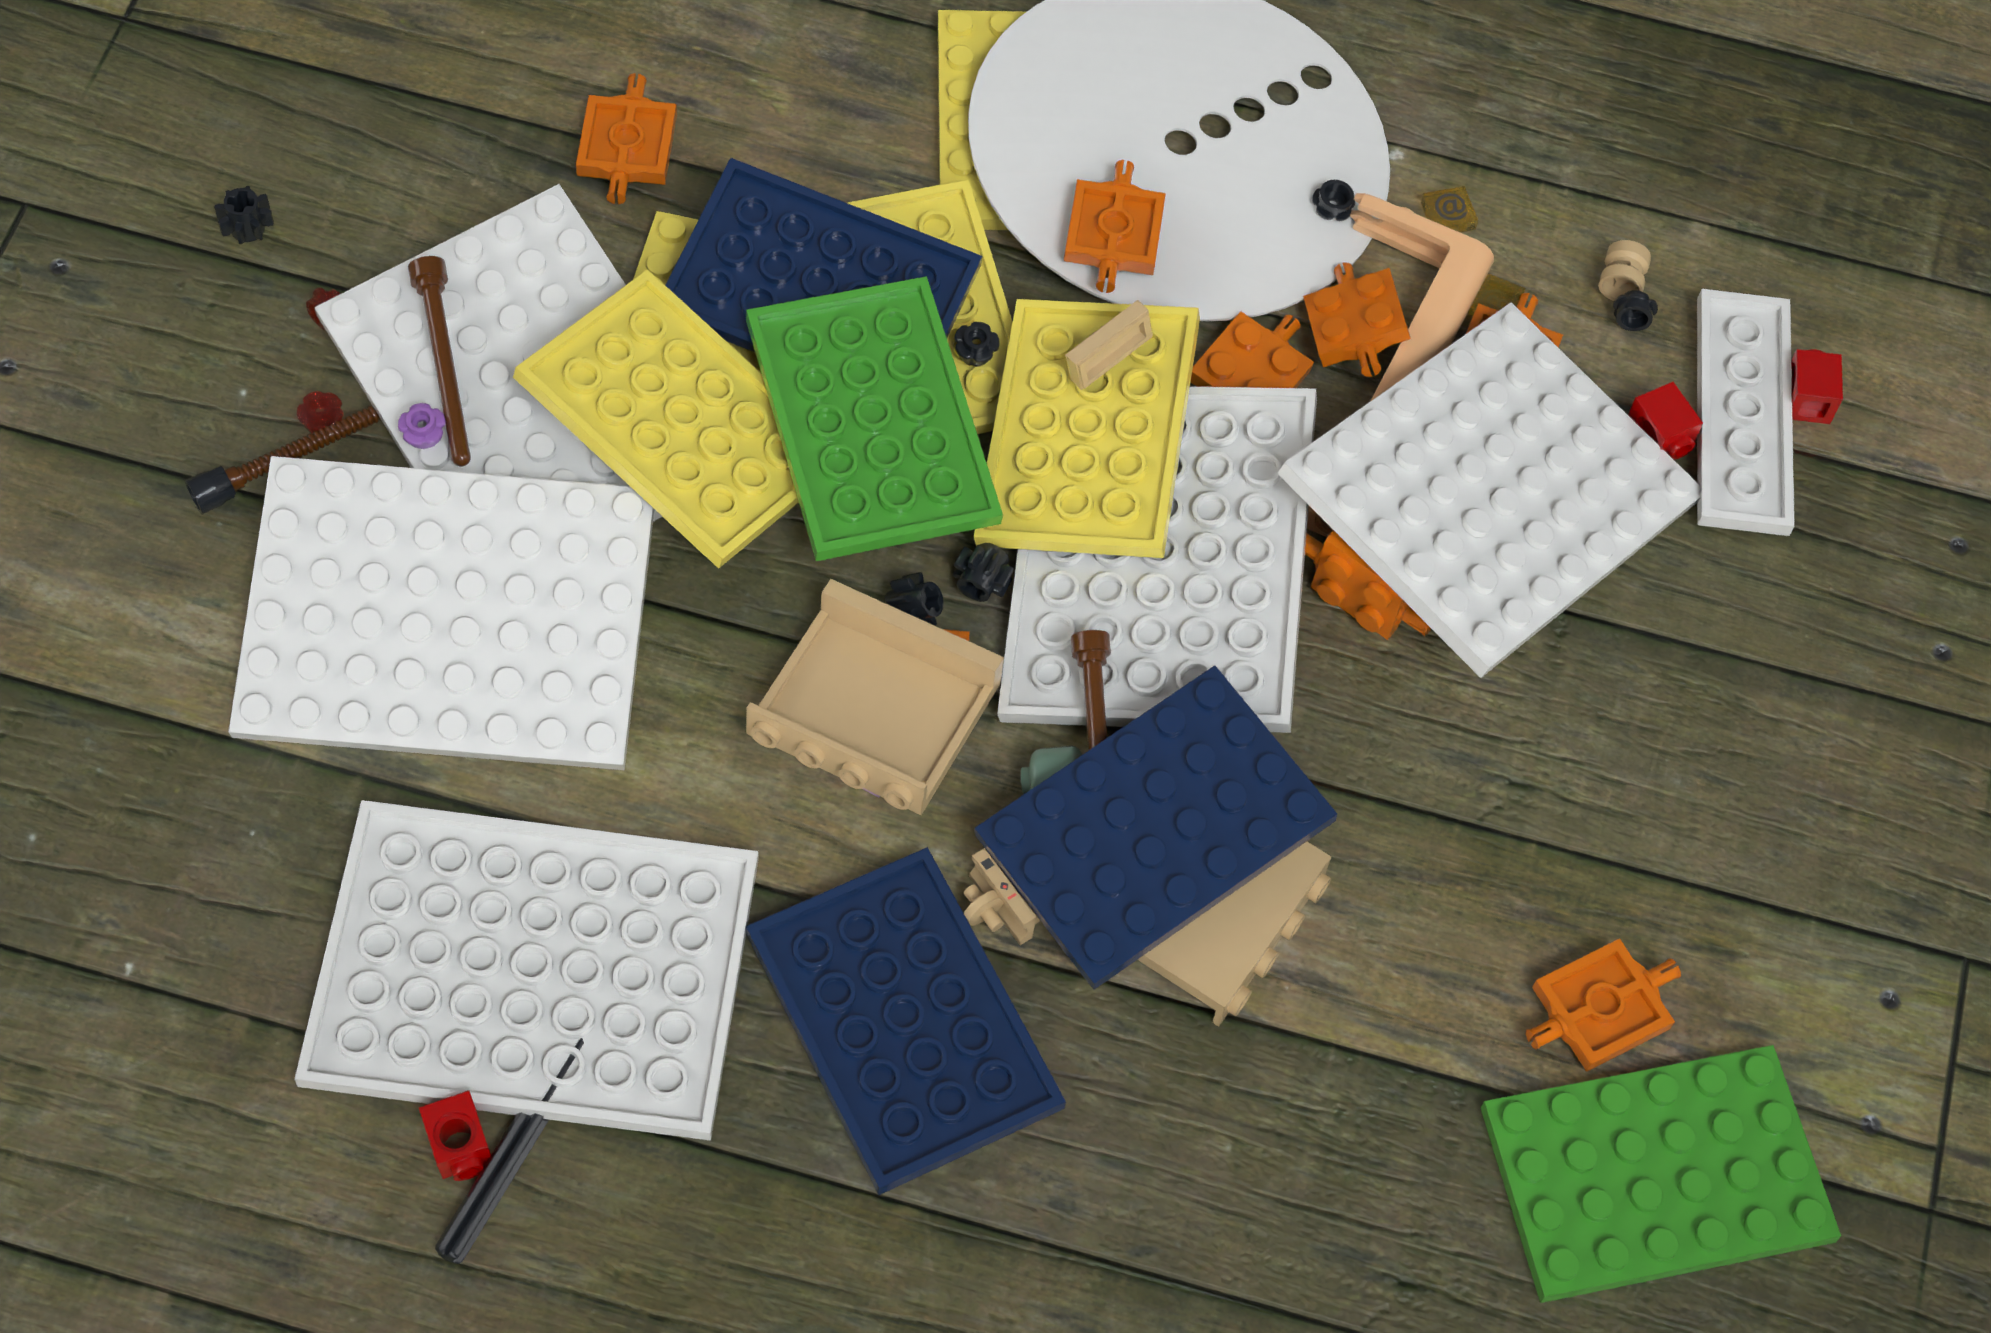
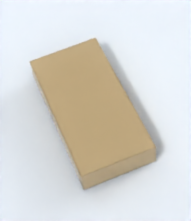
(1109, 345)

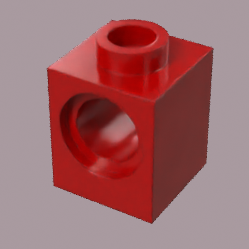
(1816, 385)
(1667, 419)
(451, 1117)

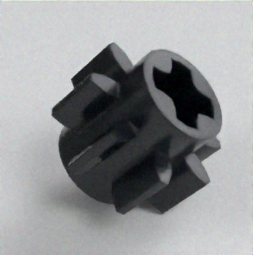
(244, 215)
(983, 572)
(916, 597)

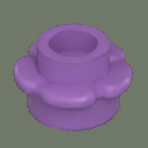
(425, 436)

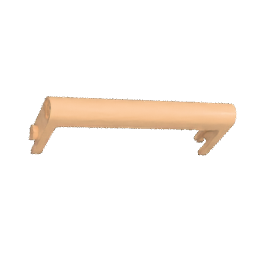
(1462, 270)

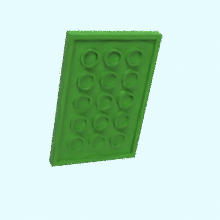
(872, 418)
(1658, 1173)

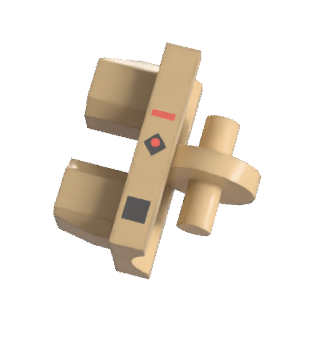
(997, 901)

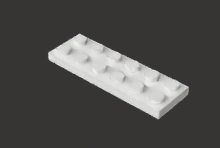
(1744, 412)

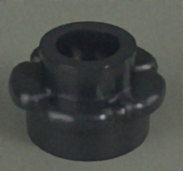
(1335, 191)
(1634, 310)
(973, 353)

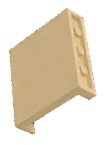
(877, 698)
(1237, 937)

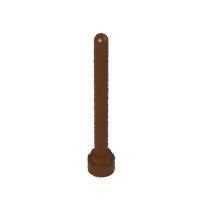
(429, 277)
(1090, 651)

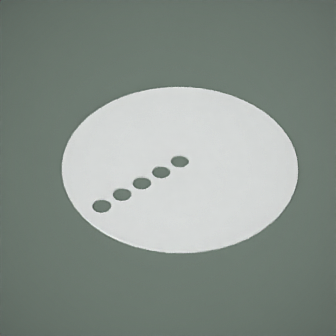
(1107, 84)

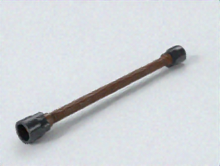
(218, 485)

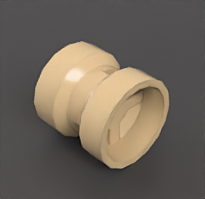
(1625, 268)

